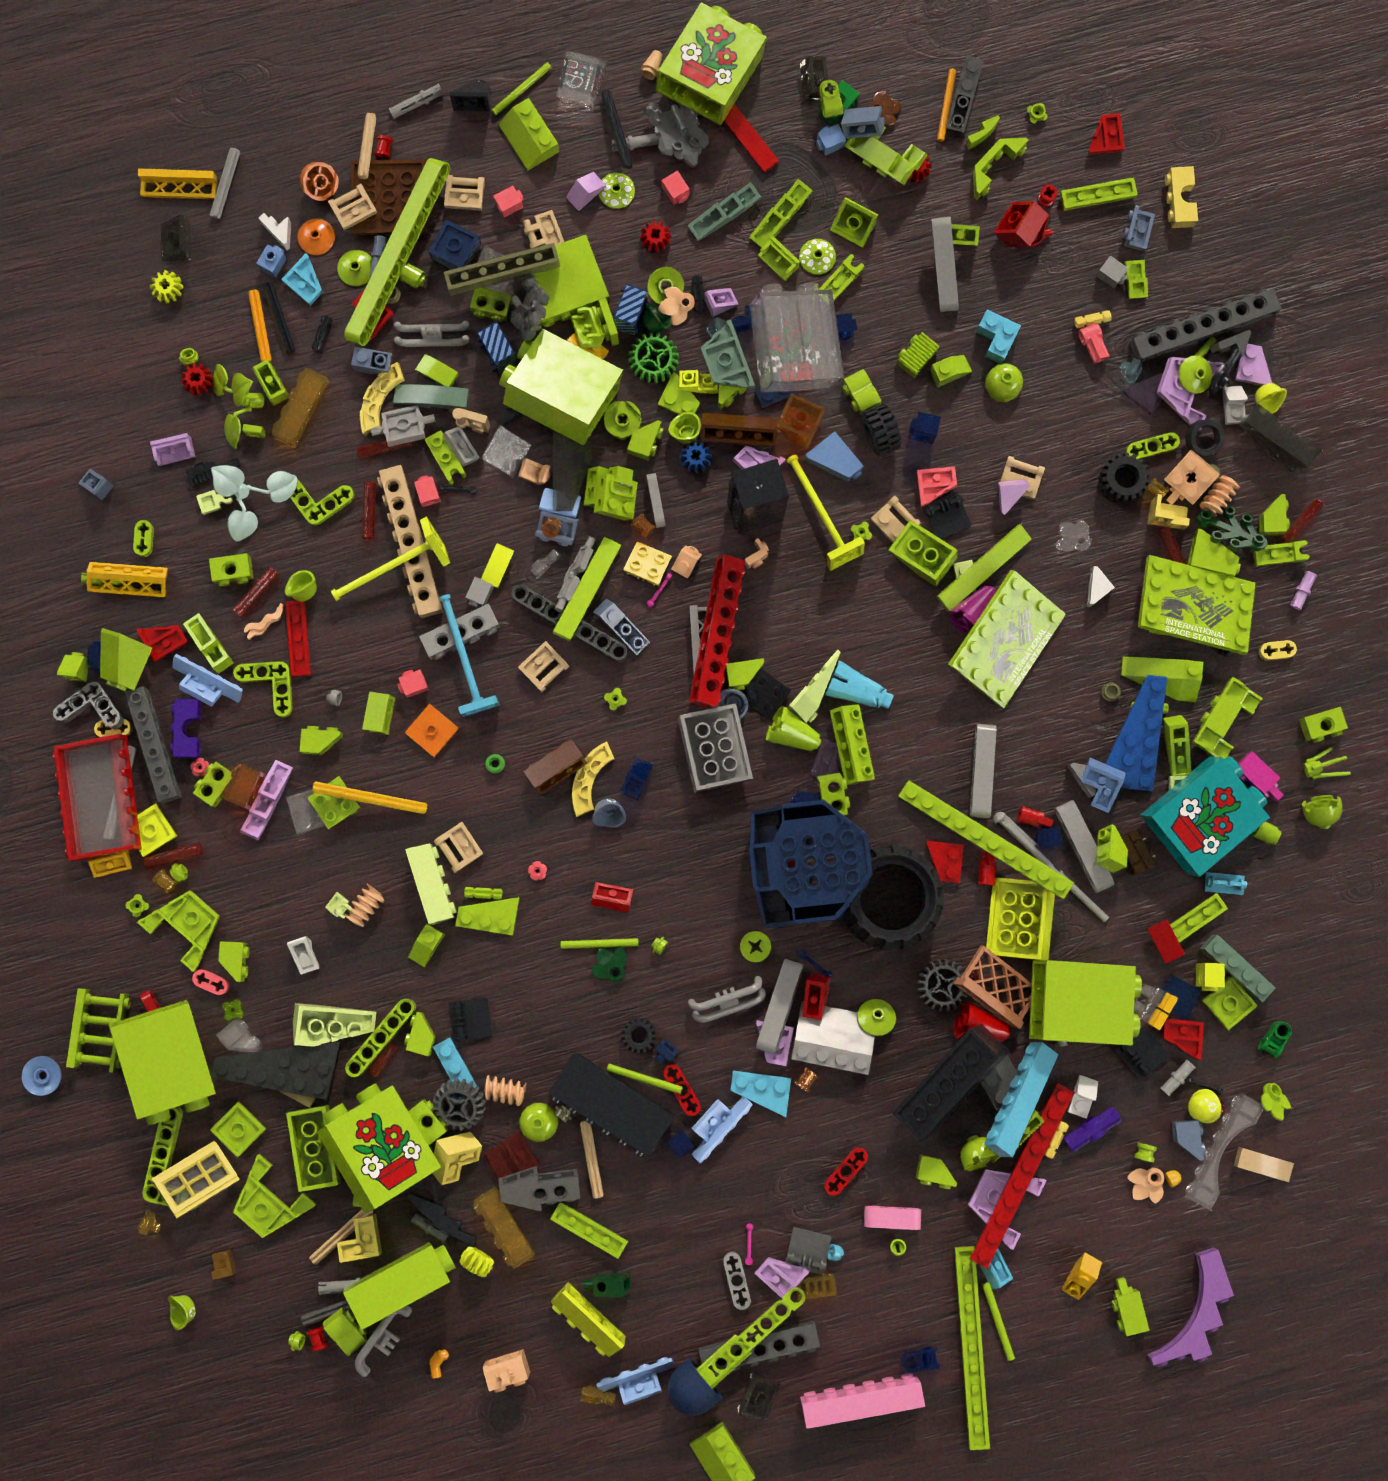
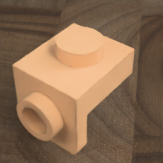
(534, 472)
(755, 559)
(686, 561)

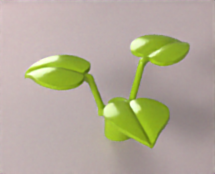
(241, 396)

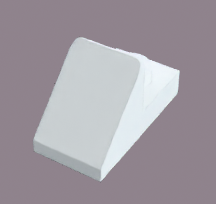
(280, 232)
(1233, 401)
(303, 954)
(1084, 1094)

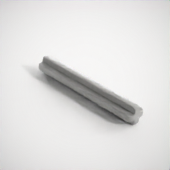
(224, 184)

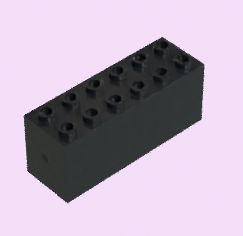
(757, 496)
(951, 1082)
(611, 1104)

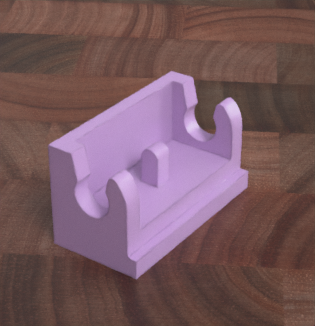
(172, 449)

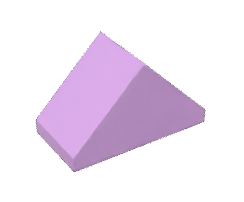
(585, 190)
(720, 300)
(1010, 493)

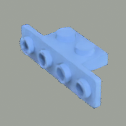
(203, 683)
(716, 1124)
(637, 1383)

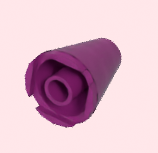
(968, 611)

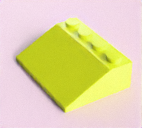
(1020, 919)
(589, 1320)

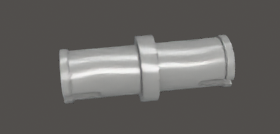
(1178, 1077)

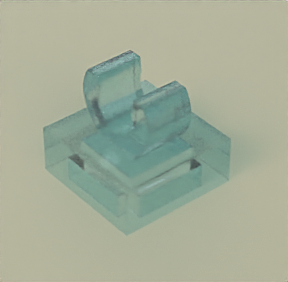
(716, 325)
(1131, 370)

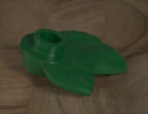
(608, 962)

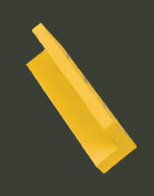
(177, 177)
(143, 574)

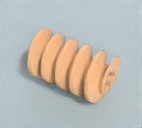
(1218, 494)
(364, 906)
(504, 1091)

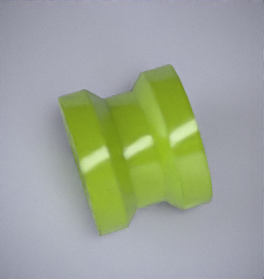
(1145, 1152)

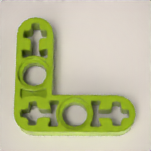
(314, 507)
(276, 681)

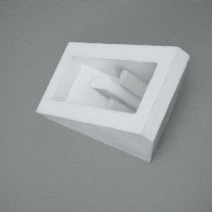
(1098, 586)

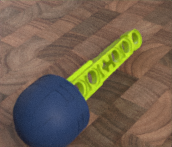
(693, 1386)

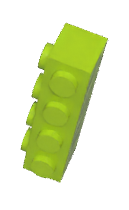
(852, 744)

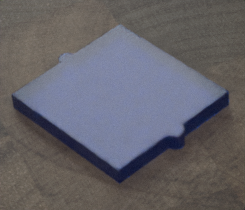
(1186, 995)

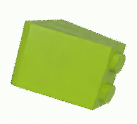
(122, 660)

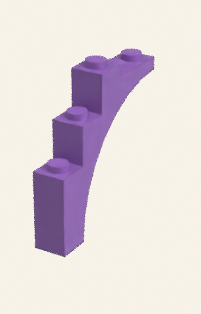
(1205, 1317)

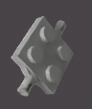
(403, 425)

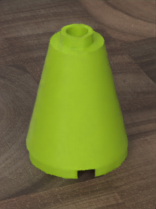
(792, 731)

